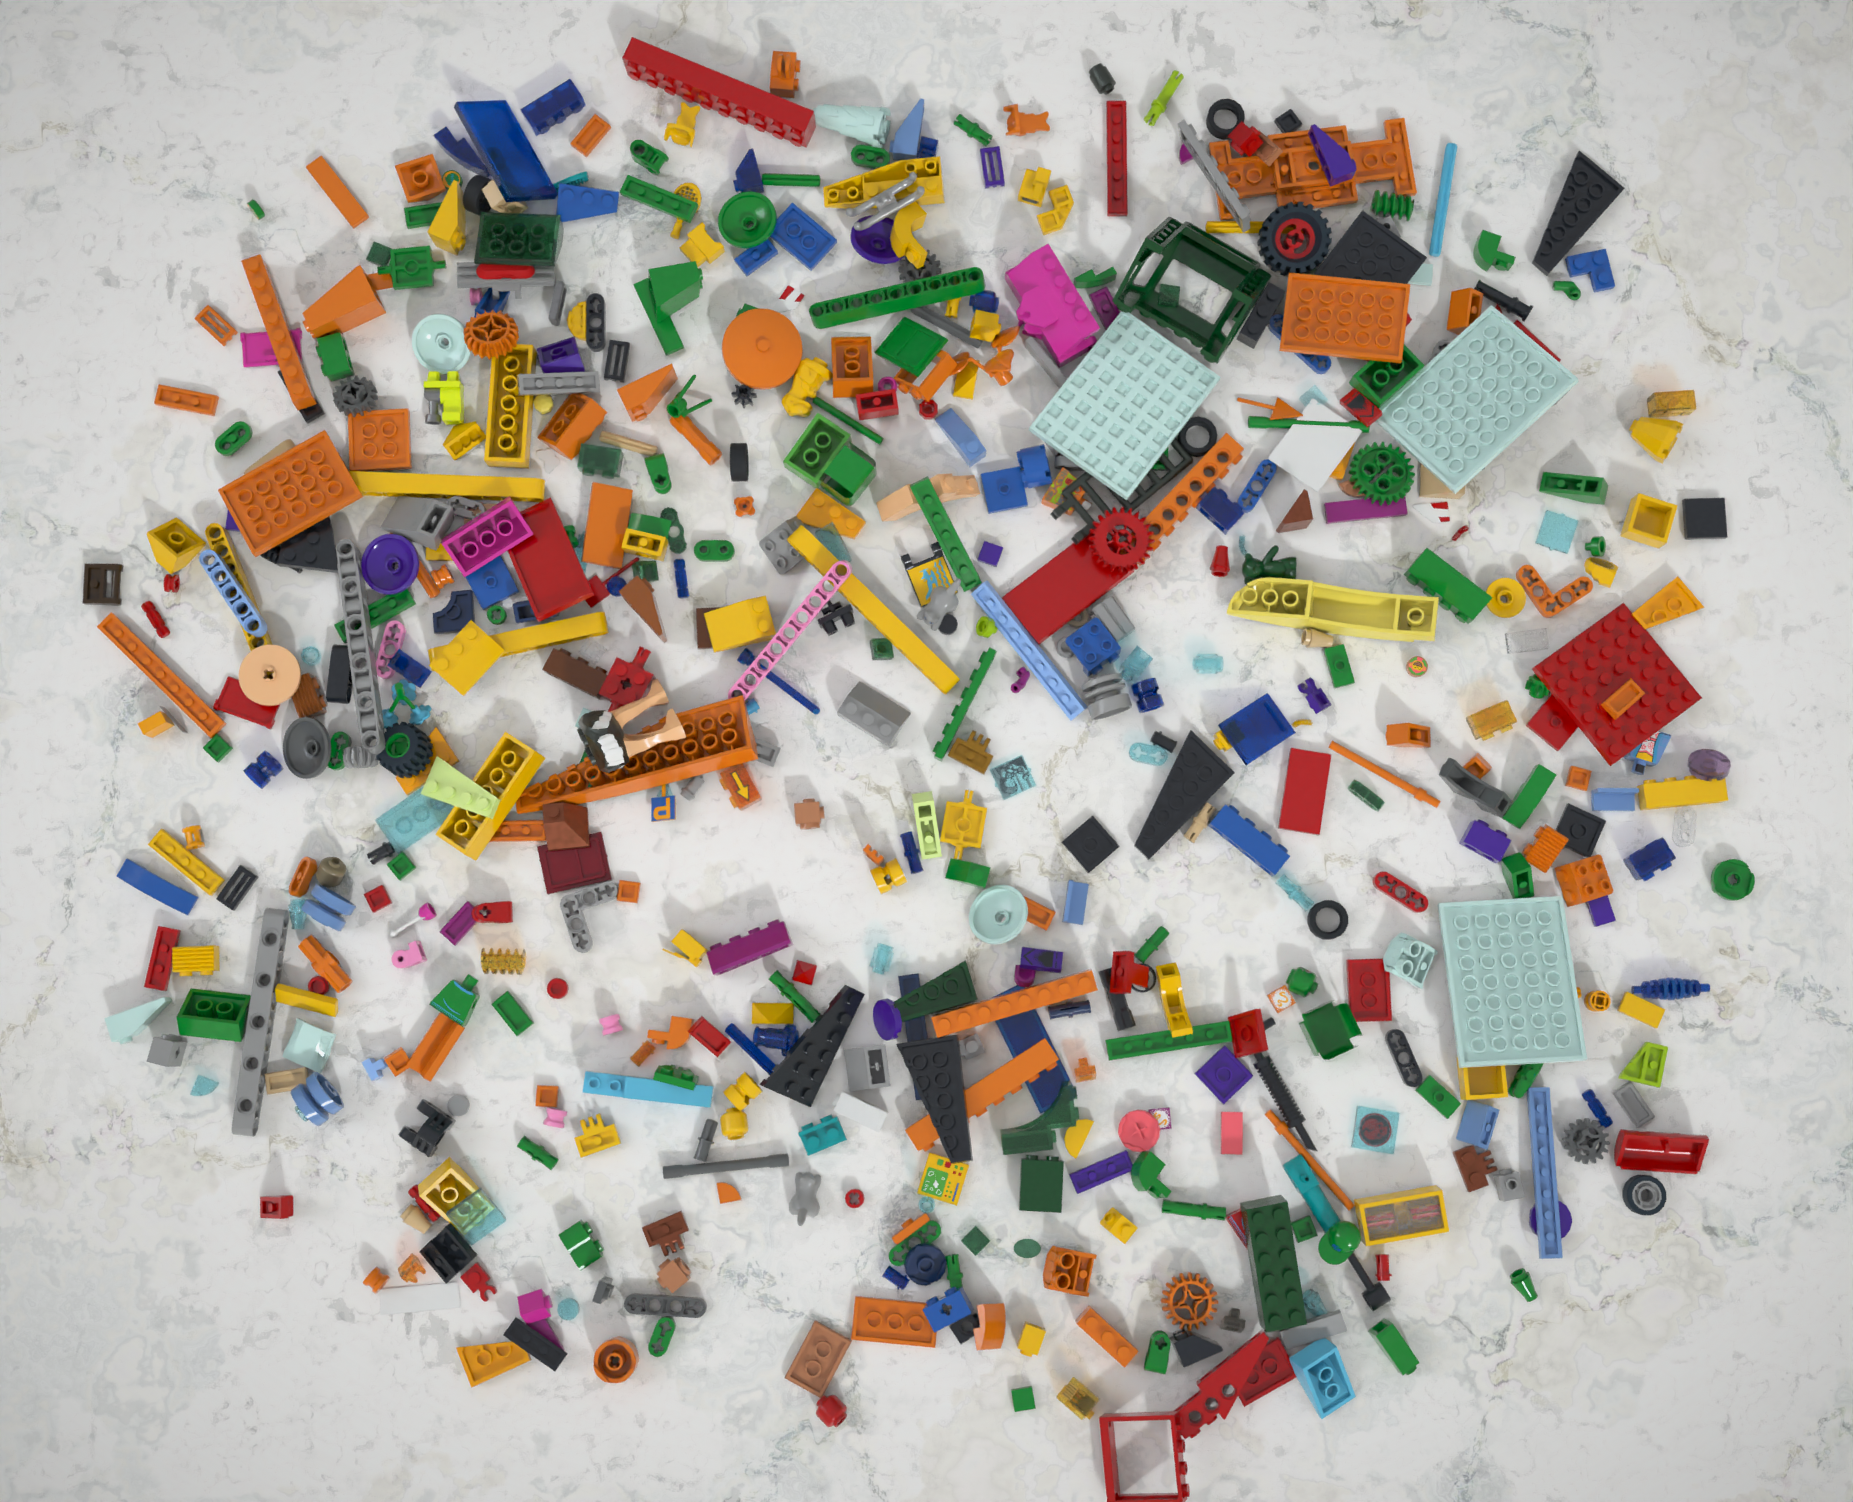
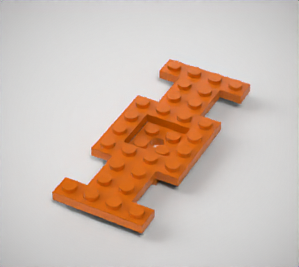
(1290, 171)

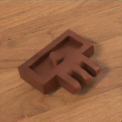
(1473, 1167)
(667, 1232)

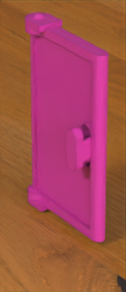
(259, 351)

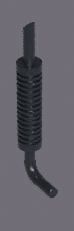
(1280, 1093)

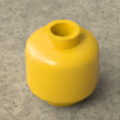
(734, 1124)

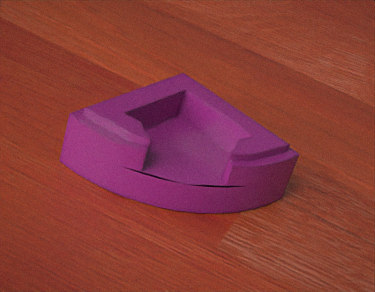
(1184, 155)

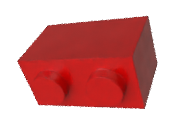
(877, 404)

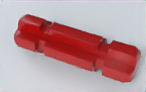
(155, 619)
(414, 1193)

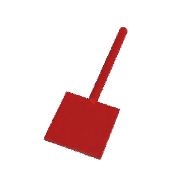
(598, 587)

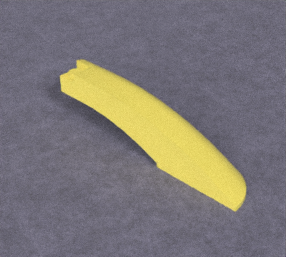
(1336, 609)

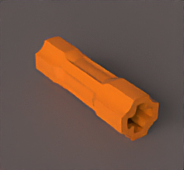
(698, 440)

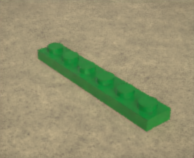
(945, 533)
(960, 711)
(1163, 1042)

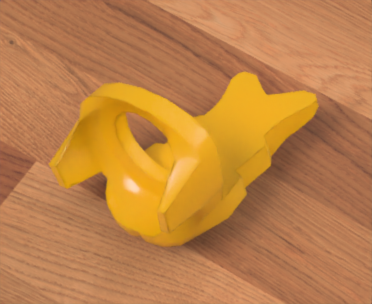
(683, 131)

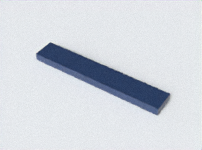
(916, 1027)

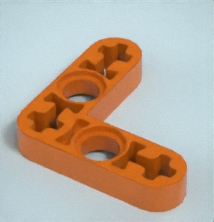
(1547, 596)

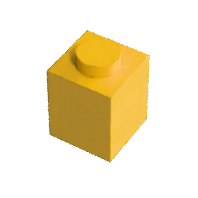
(985, 326)
(1030, 1339)

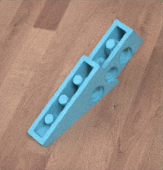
(645, 1089)

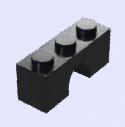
(1261, 315)

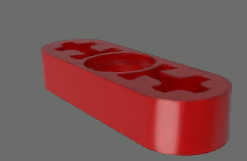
(1416, 895)

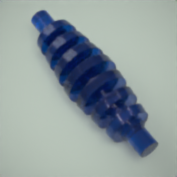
(1670, 988)

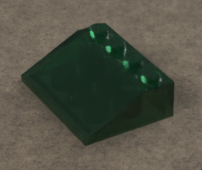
(519, 239)

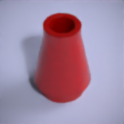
(1220, 562)

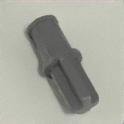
(706, 1140)

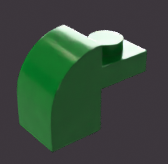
(1486, 253)
(1145, 1174)

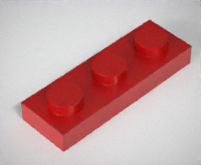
(161, 958)

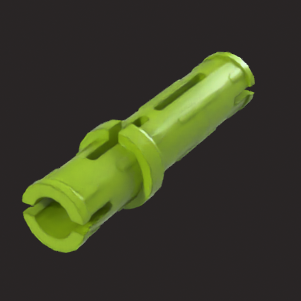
(1159, 104)

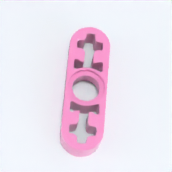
(385, 642)

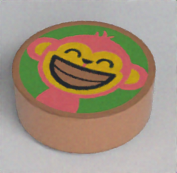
(1416, 666)

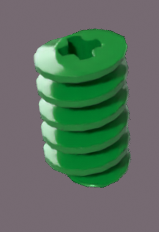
(1392, 205)

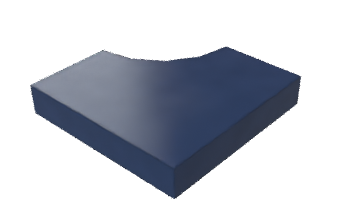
(456, 613)

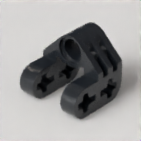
(431, 1131)

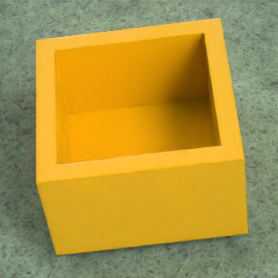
(1648, 520)
(1482, 1082)

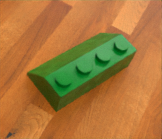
(1452, 588)

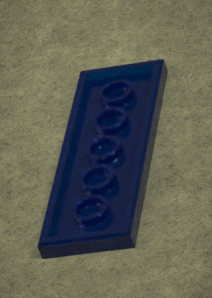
(1020, 1034)

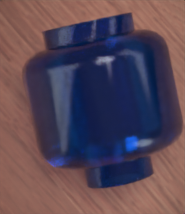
(984, 301)

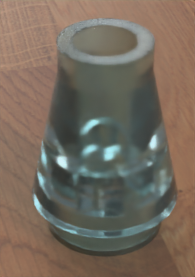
(297, 916)
(1313, 1303)

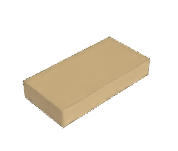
(285, 1080)

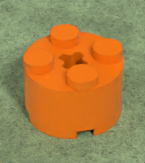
(611, 1348)

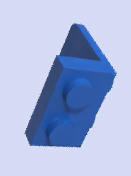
(1093, 646)

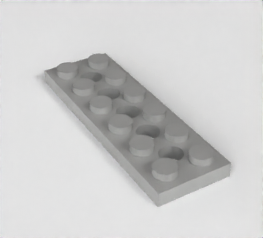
(1217, 179)

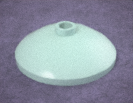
(431, 349)
(991, 908)

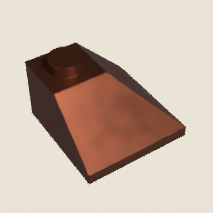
(566, 826)

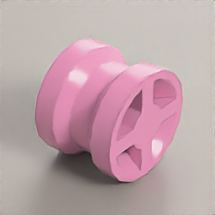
(611, 1024)
(555, 1117)

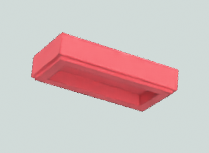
(1231, 1133)

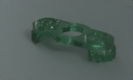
(677, 544)

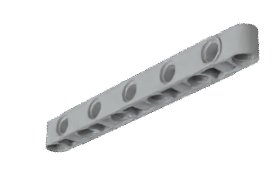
(360, 647)
(258, 1039)

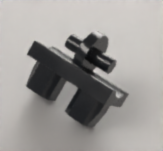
(844, 614)

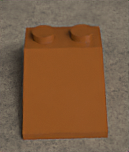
(640, 597)

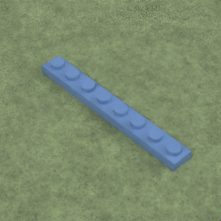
(1544, 1173)

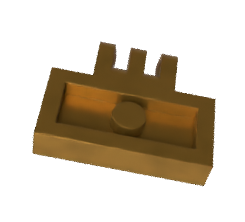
(972, 752)

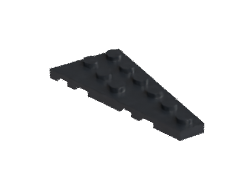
(311, 549)

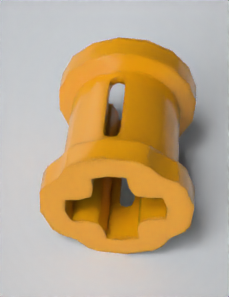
(188, 834)

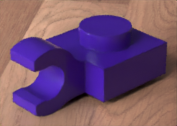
(1316, 698)

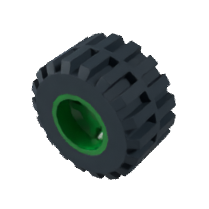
(405, 750)

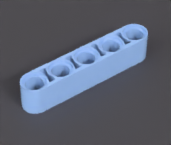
(226, 586)

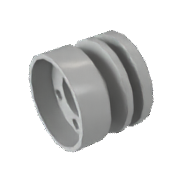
(1106, 696)

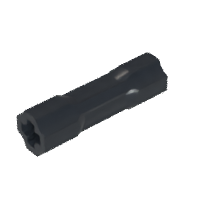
(1121, 1012)

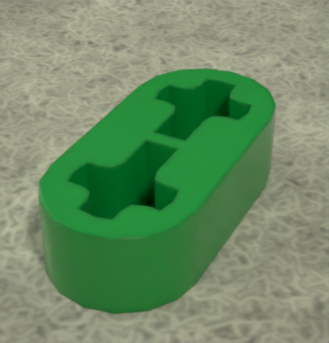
(334, 749)
(666, 1338)

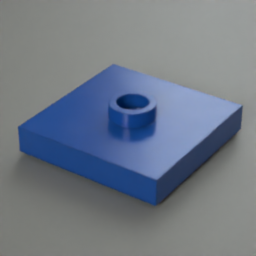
(1004, 490)
(492, 583)

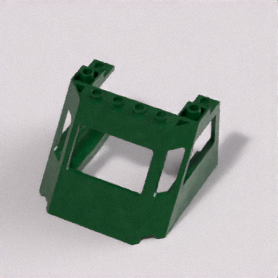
(1209, 258)

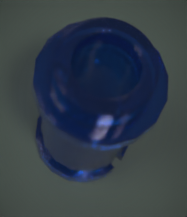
(896, 1278)

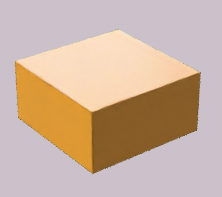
(155, 724)

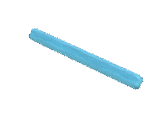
(1443, 199)

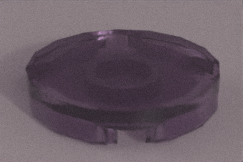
(1708, 764)

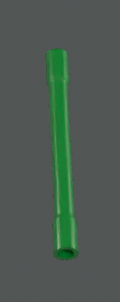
(1265, 422)

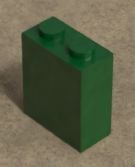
(1041, 1184)

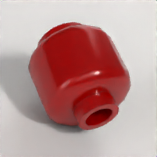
(831, 1410)

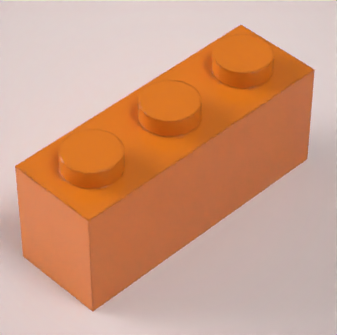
(1106, 1336)

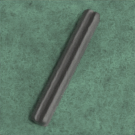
(946, 325)

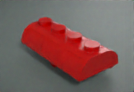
(1660, 1151)

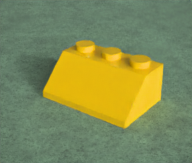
(467, 658)

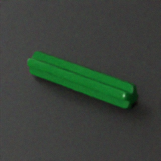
(791, 179)

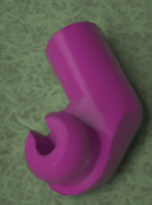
(1021, 682)

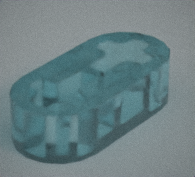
(1149, 749)

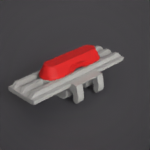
(503, 277)

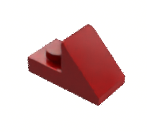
(276, 1207)

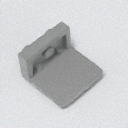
(778, 549)

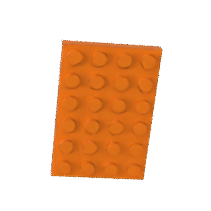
(1345, 317)
(290, 493)

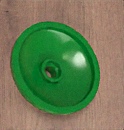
(742, 211)

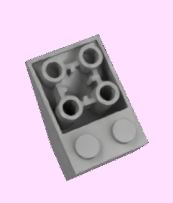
(419, 520)

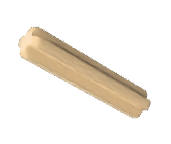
(628, 443)

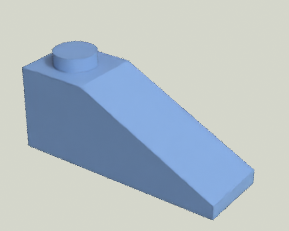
(908, 135)
(961, 437)

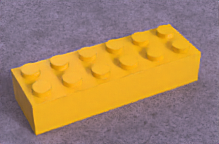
(508, 413)
(503, 775)

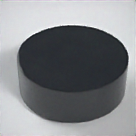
(948, 625)

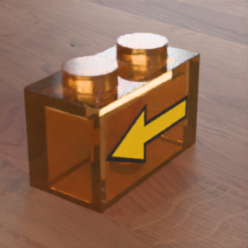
(740, 786)

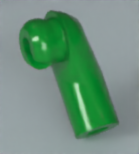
(1568, 288)

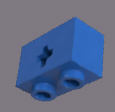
(941, 1318)

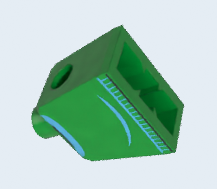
(457, 1000)

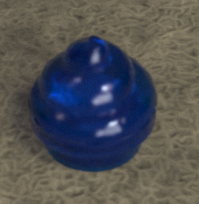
(615, 584)

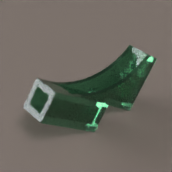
(1038, 1133)

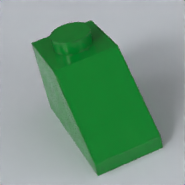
(968, 873)
(1518, 876)

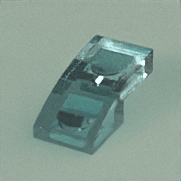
(833, 542)

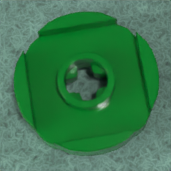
(1741, 873)

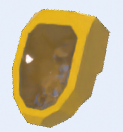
(1601, 570)

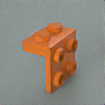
(1584, 880)

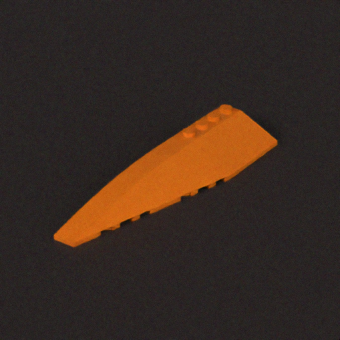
(715, 739)

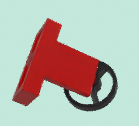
(1127, 973)

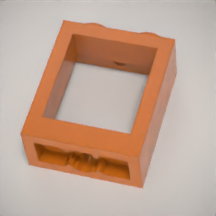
(934, 380)

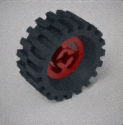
(1300, 218)

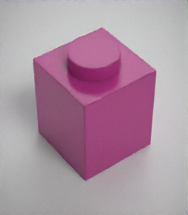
(534, 1306)

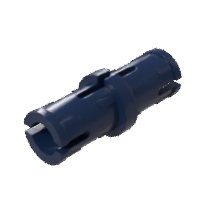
(1069, 1009)

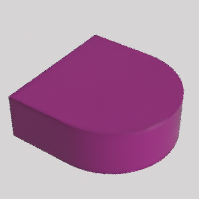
(1024, 977)

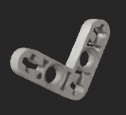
(581, 905)

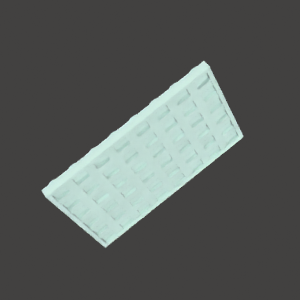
(1124, 404)

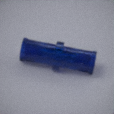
(911, 852)

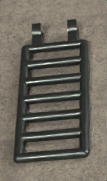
(1158, 482)

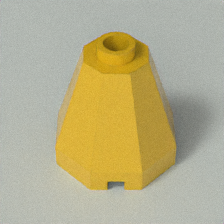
(1656, 436)

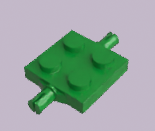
(412, 267)

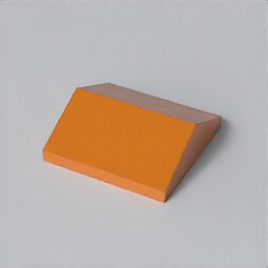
(420, 179)

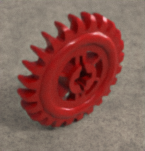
(1107, 525)

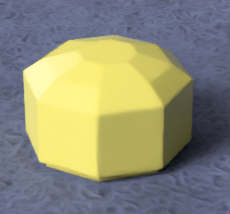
(543, 403)

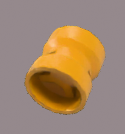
(1592, 1001)

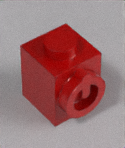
(1245, 139)

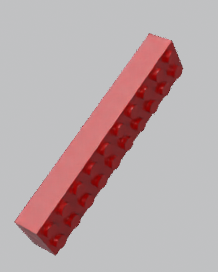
(719, 92)

